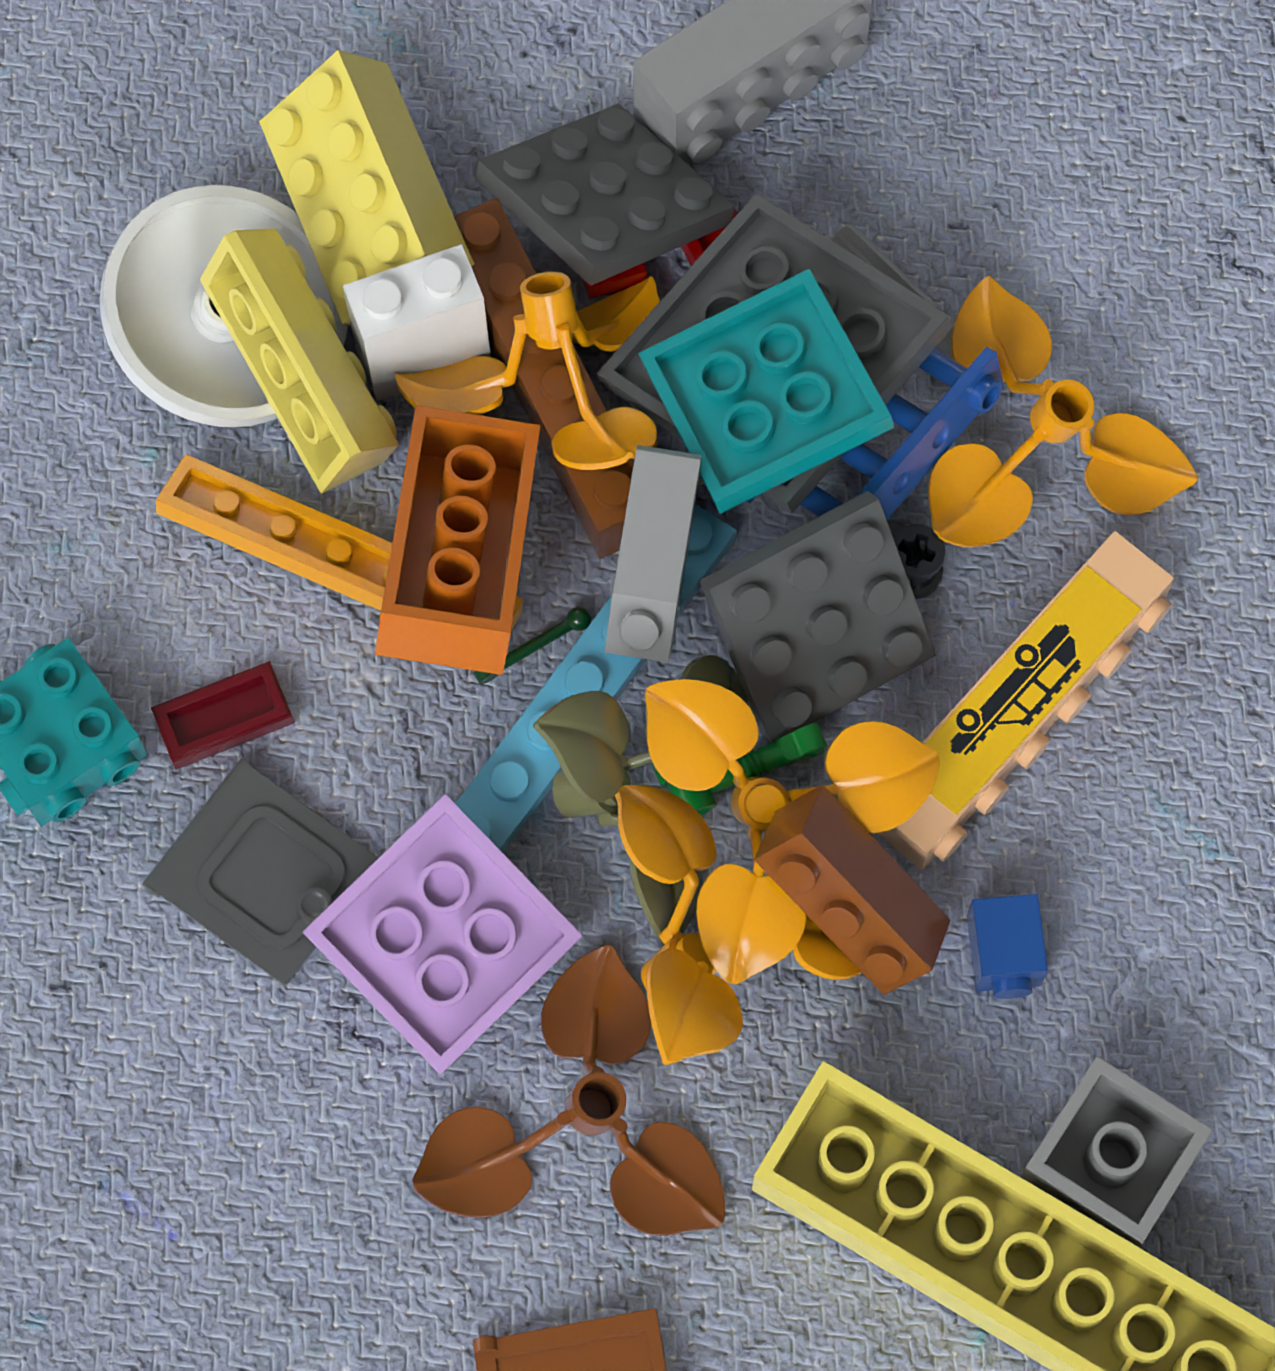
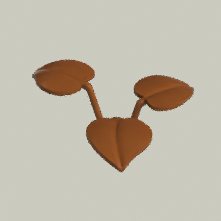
(662, 1185)

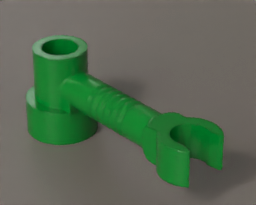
(785, 751)

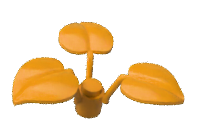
(552, 321)
(978, 498)
(698, 734)
(686, 1002)

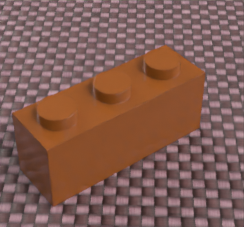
(853, 890)

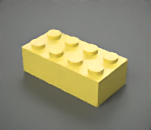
(358, 173)

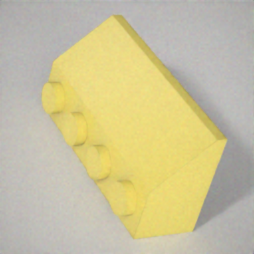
(298, 357)

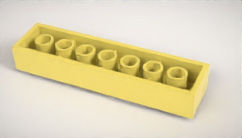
(994, 1242)

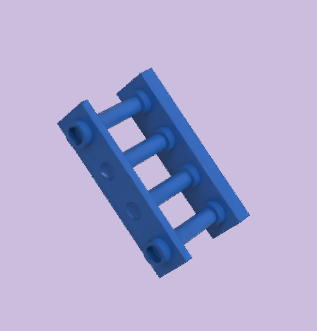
(892, 480)

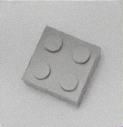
(1116, 1152)

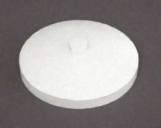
(163, 318)

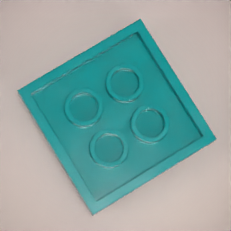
(766, 390)

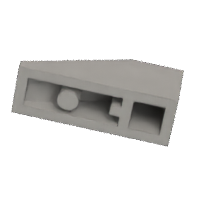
(653, 554)

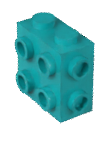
(61, 735)

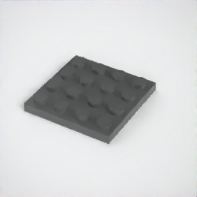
(757, 250)

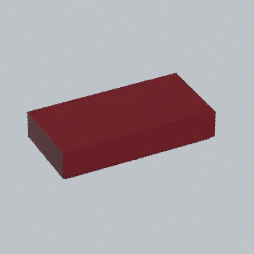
(222, 715)

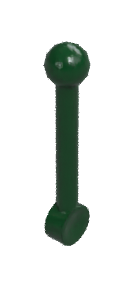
(576, 619)

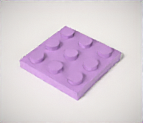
(442, 934)

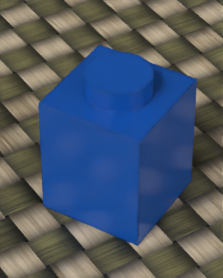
(1007, 945)

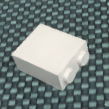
(417, 318)

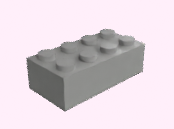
(740, 66)

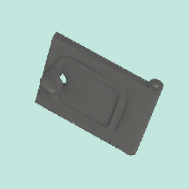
(255, 867)

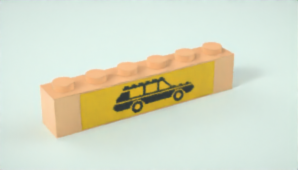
(1031, 688)

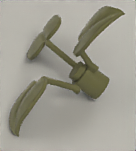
(589, 742)

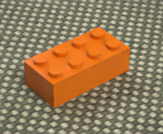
(458, 540)

